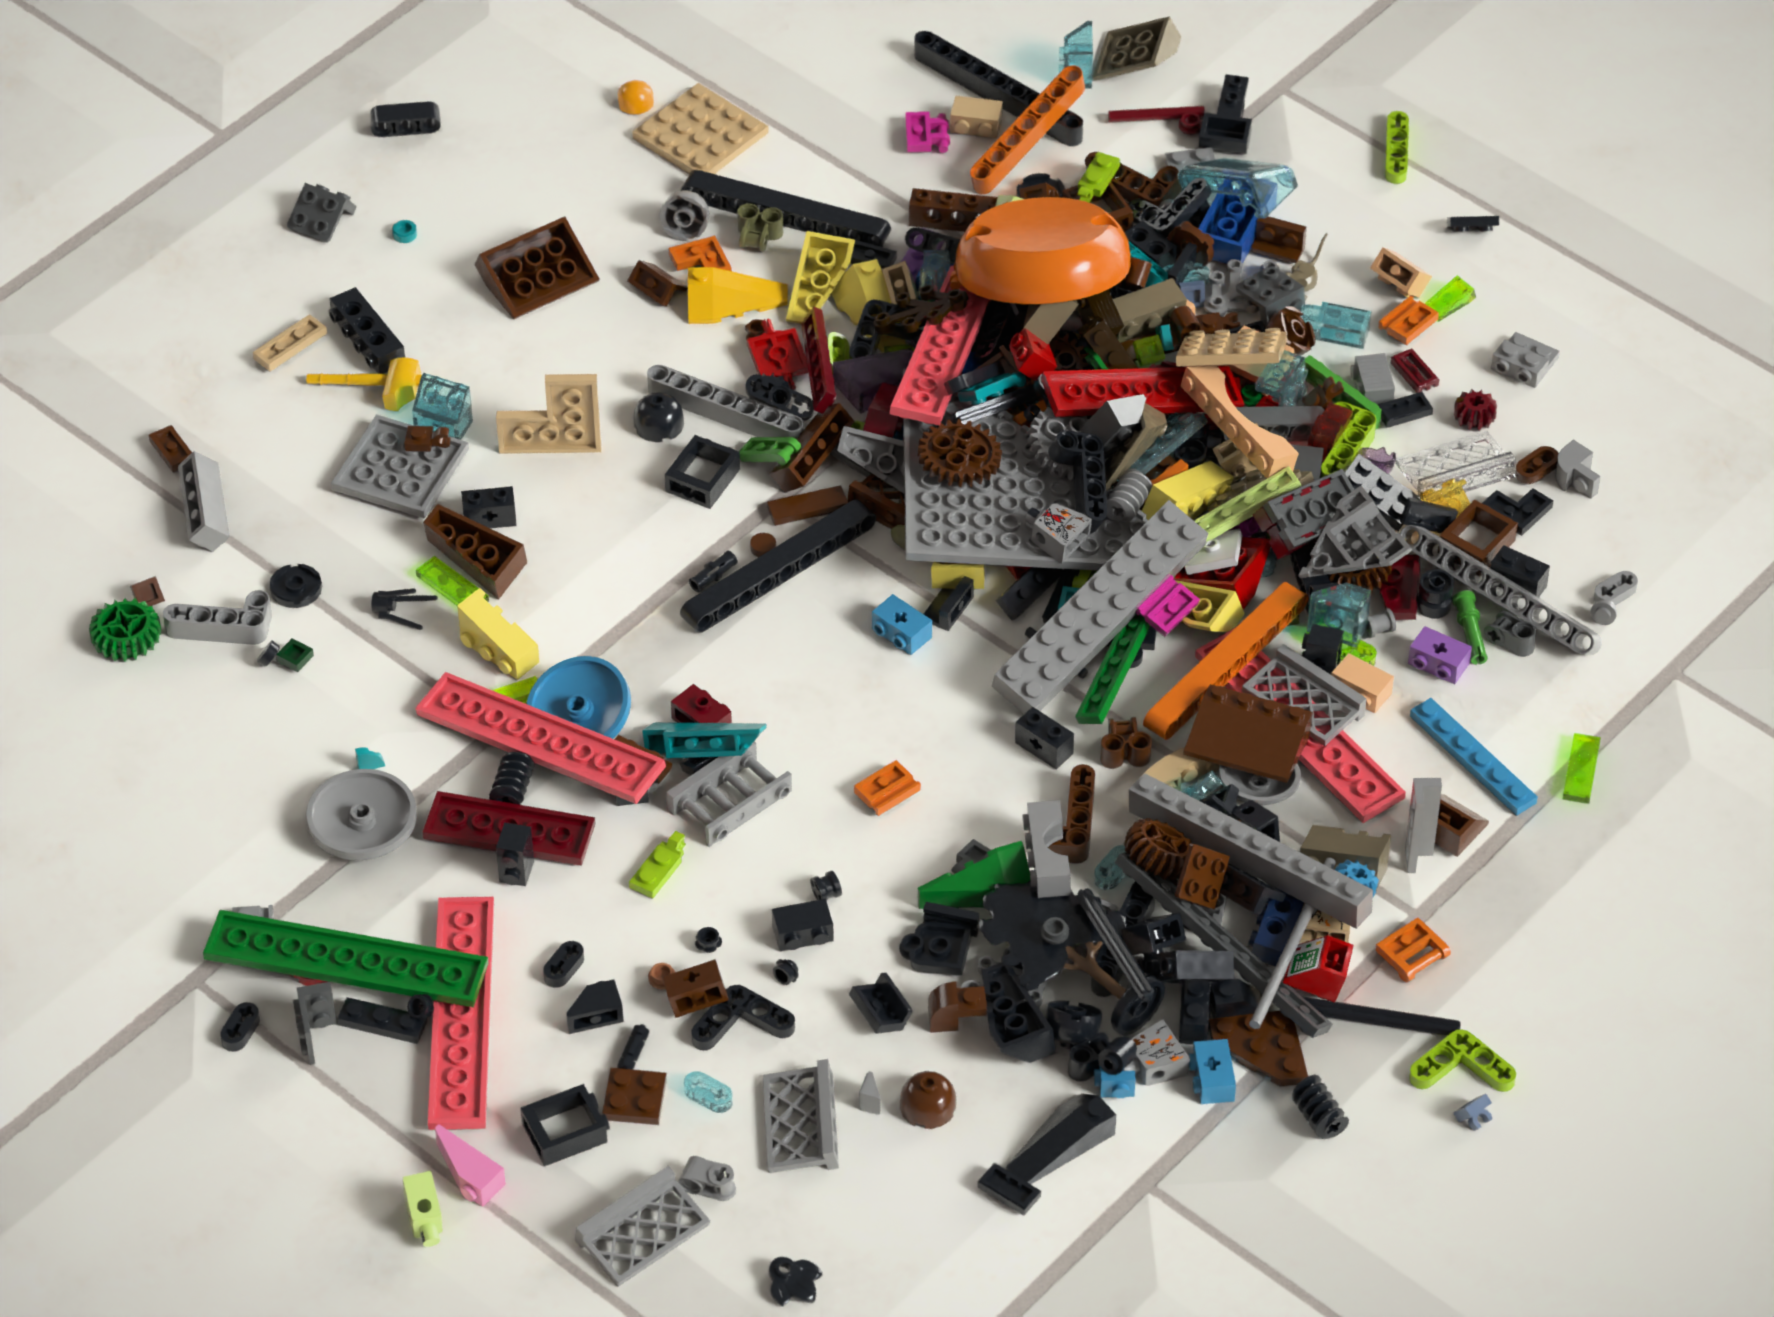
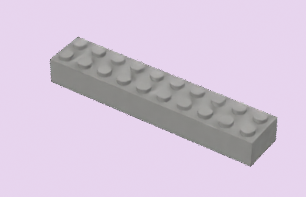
(1099, 609)

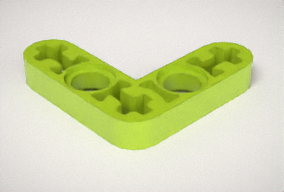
(1459, 1054)

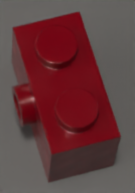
(698, 707)

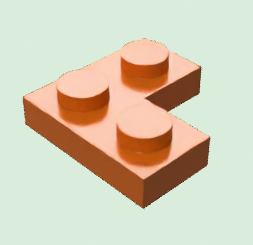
(701, 252)

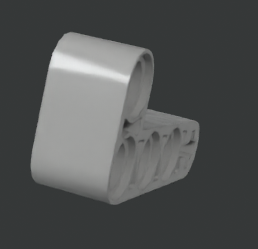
(221, 623)

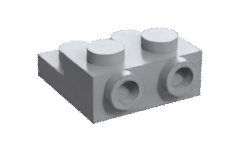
(1524, 359)

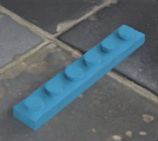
(1473, 756)

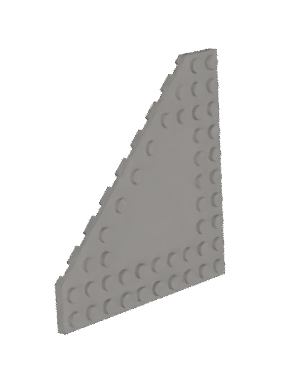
(988, 519)

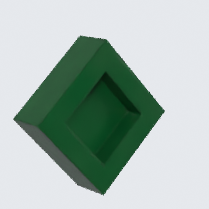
(294, 655)

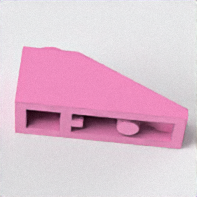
(473, 1172)

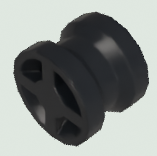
(826, 886)

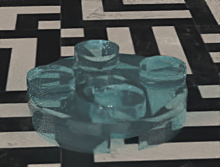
(1203, 785)

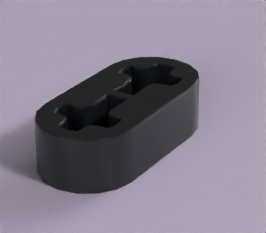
(560, 961)
(236, 1024)

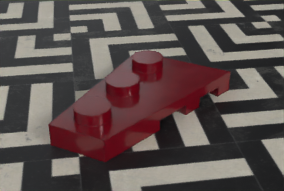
(1401, 590)

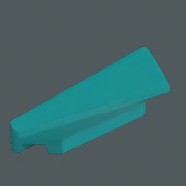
(701, 739)

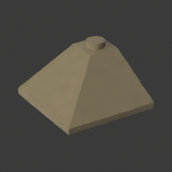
(1137, 48)
(1152, 425)

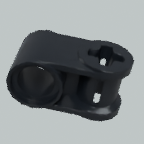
(1084, 1057)

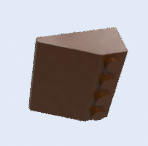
(536, 268)
(1249, 733)

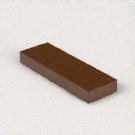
(806, 505)

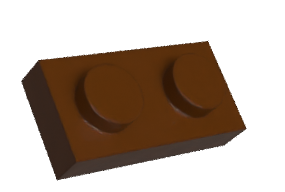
(170, 447)

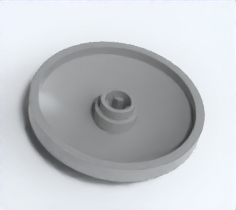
(361, 814)

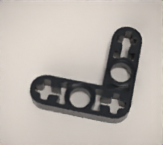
(1166, 220)
(743, 1009)

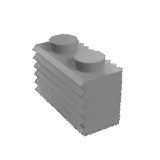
(1373, 377)

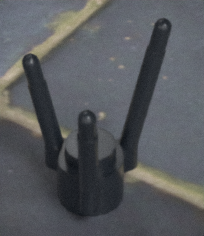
(385, 601)

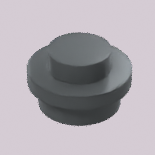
(1055, 931)

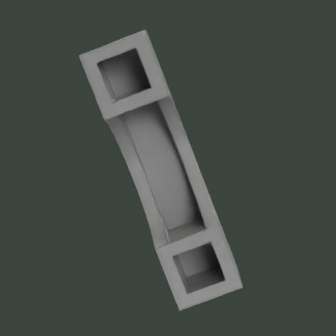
(1051, 870)

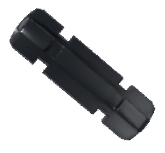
(633, 1047)

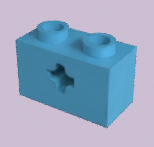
(901, 624)
(1213, 1071)

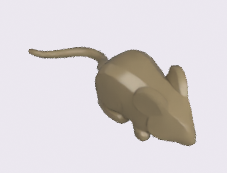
(1305, 272)

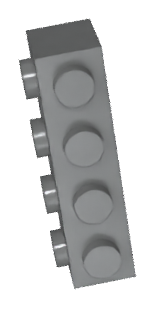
(203, 501)

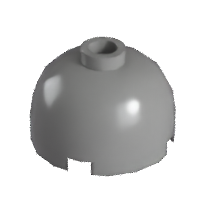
(684, 215)

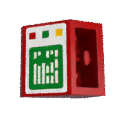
(1320, 967)

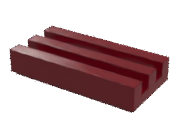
(1410, 371)

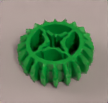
(125, 629)

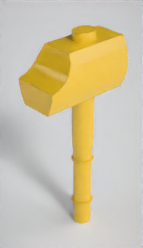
(399, 382)

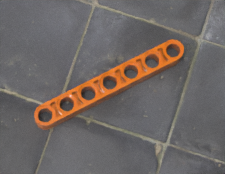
(1027, 129)

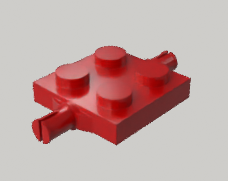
(778, 353)

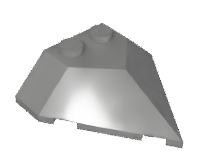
(1355, 539)

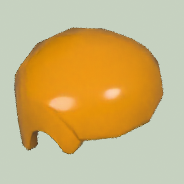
(635, 97)

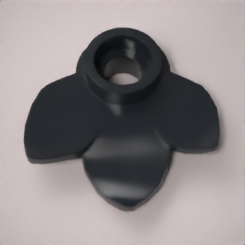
(796, 1283)

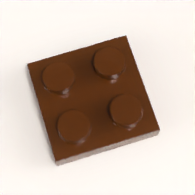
(634, 1096)

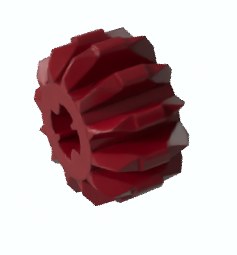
(1475, 409)

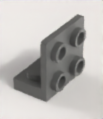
(313, 1010)

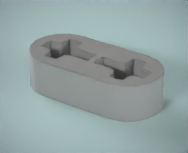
(1613, 586)

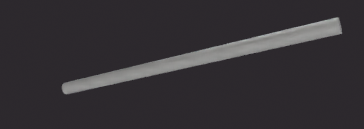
(1284, 960)

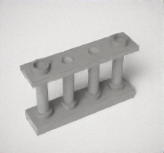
(723, 770)

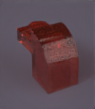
(1329, 427)

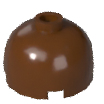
(1299, 334)
(928, 1100)

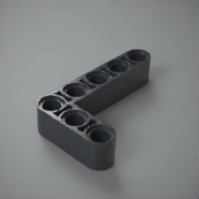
(868, 346)

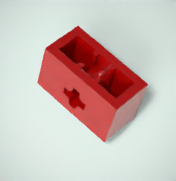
(1031, 354)

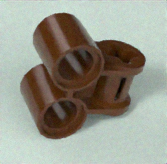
(1125, 743)

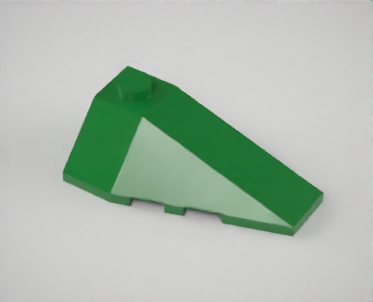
(968, 886)

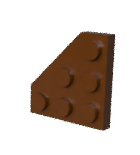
(1270, 1049)

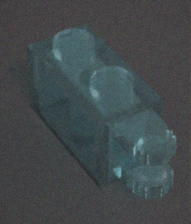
(1338, 323)

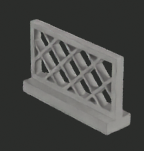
(1317, 684)
(825, 1118)
(628, 1206)

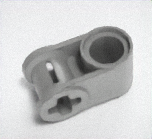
(705, 1176)

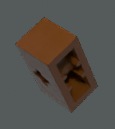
(695, 988)

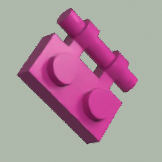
(919, 132)

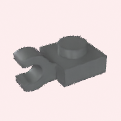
(972, 851)

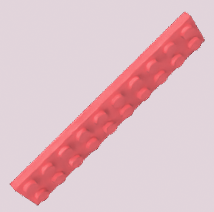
(937, 359)
(542, 736)
(1339, 764)
(462, 1031)

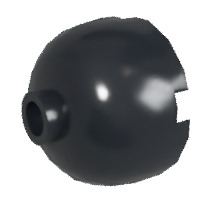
(658, 417)
(1073, 1023)

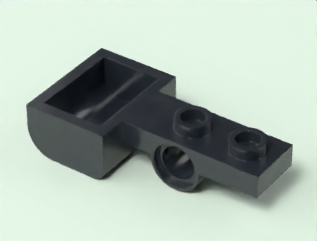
(1228, 128)

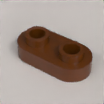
(1533, 466)

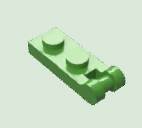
(769, 449)

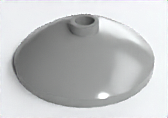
(1260, 788)

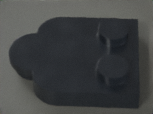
(937, 947)

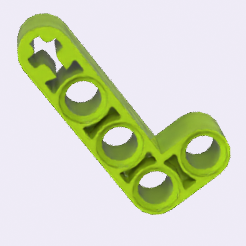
(1357, 434)

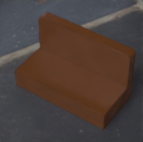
(655, 282)

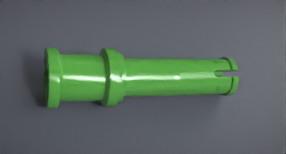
(1469, 617)

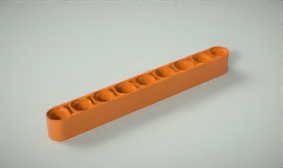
(1226, 659)

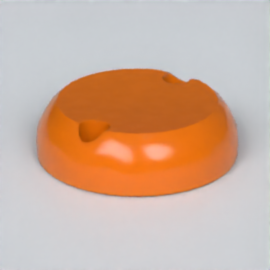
(1042, 252)

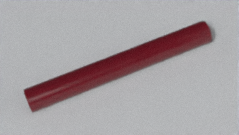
(1153, 113)

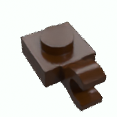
(1323, 394)
(424, 437)

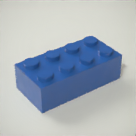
(1230, 227)

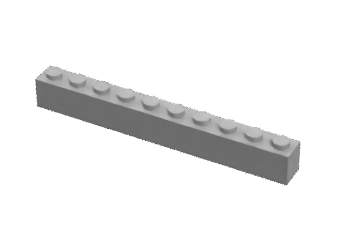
(1253, 851)

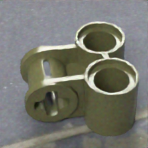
(759, 227)

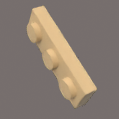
(289, 342)

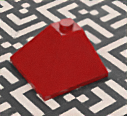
(1240, 578)

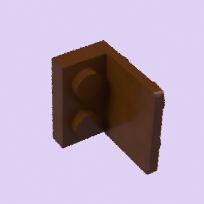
(1202, 876)

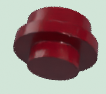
(1190, 123)

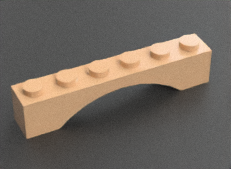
(1264, 449)

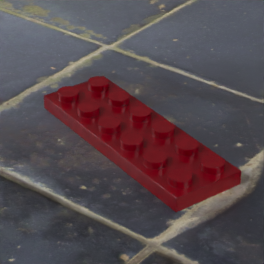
(480, 821)

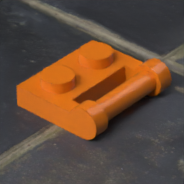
(1408, 942)

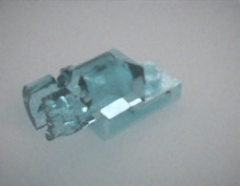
(934, 269)

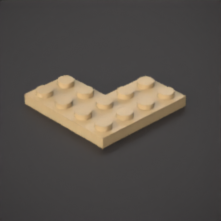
(566, 426)

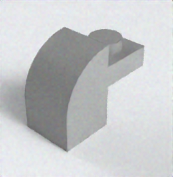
(1575, 469)

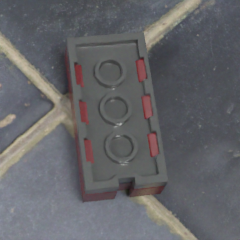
(1301, 515)

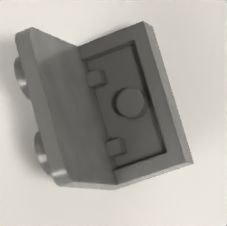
(319, 212)
(1272, 292)

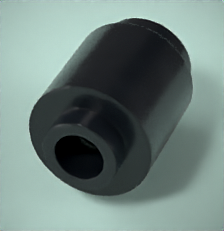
(1117, 1055)

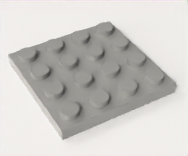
(397, 478)

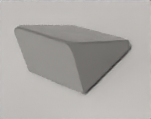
(869, 1096)

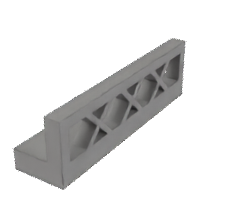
(1422, 820)

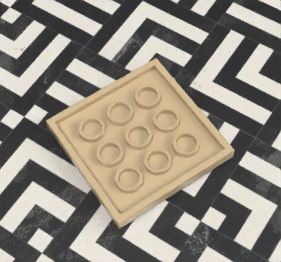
(700, 131)
(1232, 348)

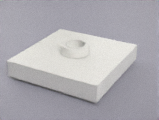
(1217, 553)

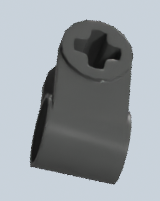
(1513, 634)

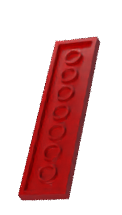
(1087, 390)

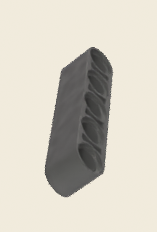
(1286, 421)

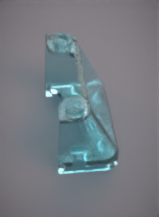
(1255, 182)

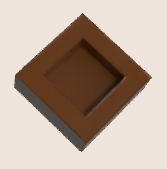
(148, 591)

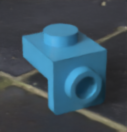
(1115, 1085)

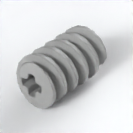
(1128, 496)

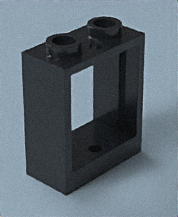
(702, 492)
(1181, 965)
(571, 1143)

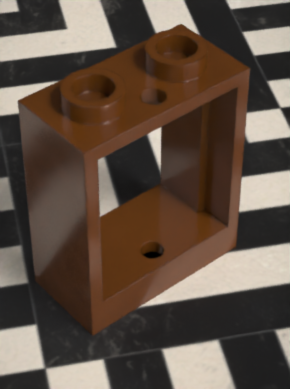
(1120, 210)
(1490, 519)

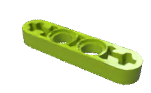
(1398, 147)

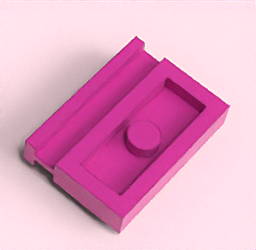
(1168, 606)

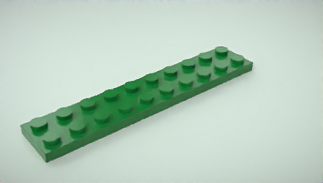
(345, 958)

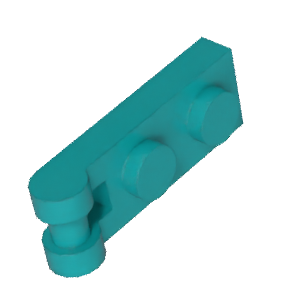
(991, 387)

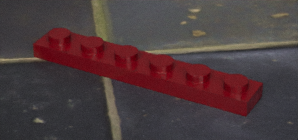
(818, 360)

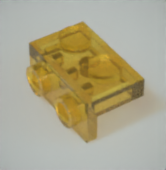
(1450, 495)

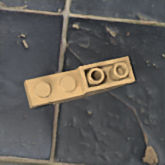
(1179, 769)

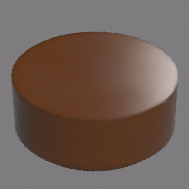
(762, 543)

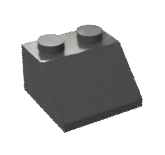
(1115, 421)

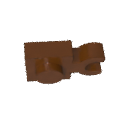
(1213, 322)

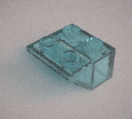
(443, 405)

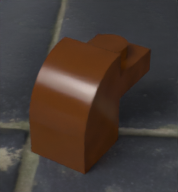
(949, 1003)

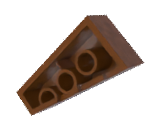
(476, 549)

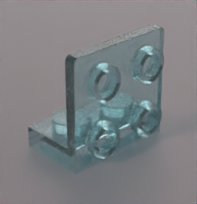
(1284, 379)

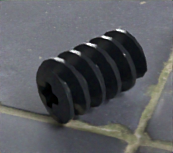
(512, 778)
(1319, 1107)

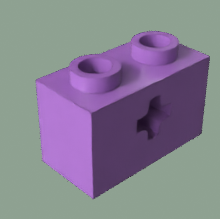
(1439, 655)

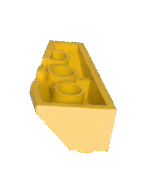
(724, 293)

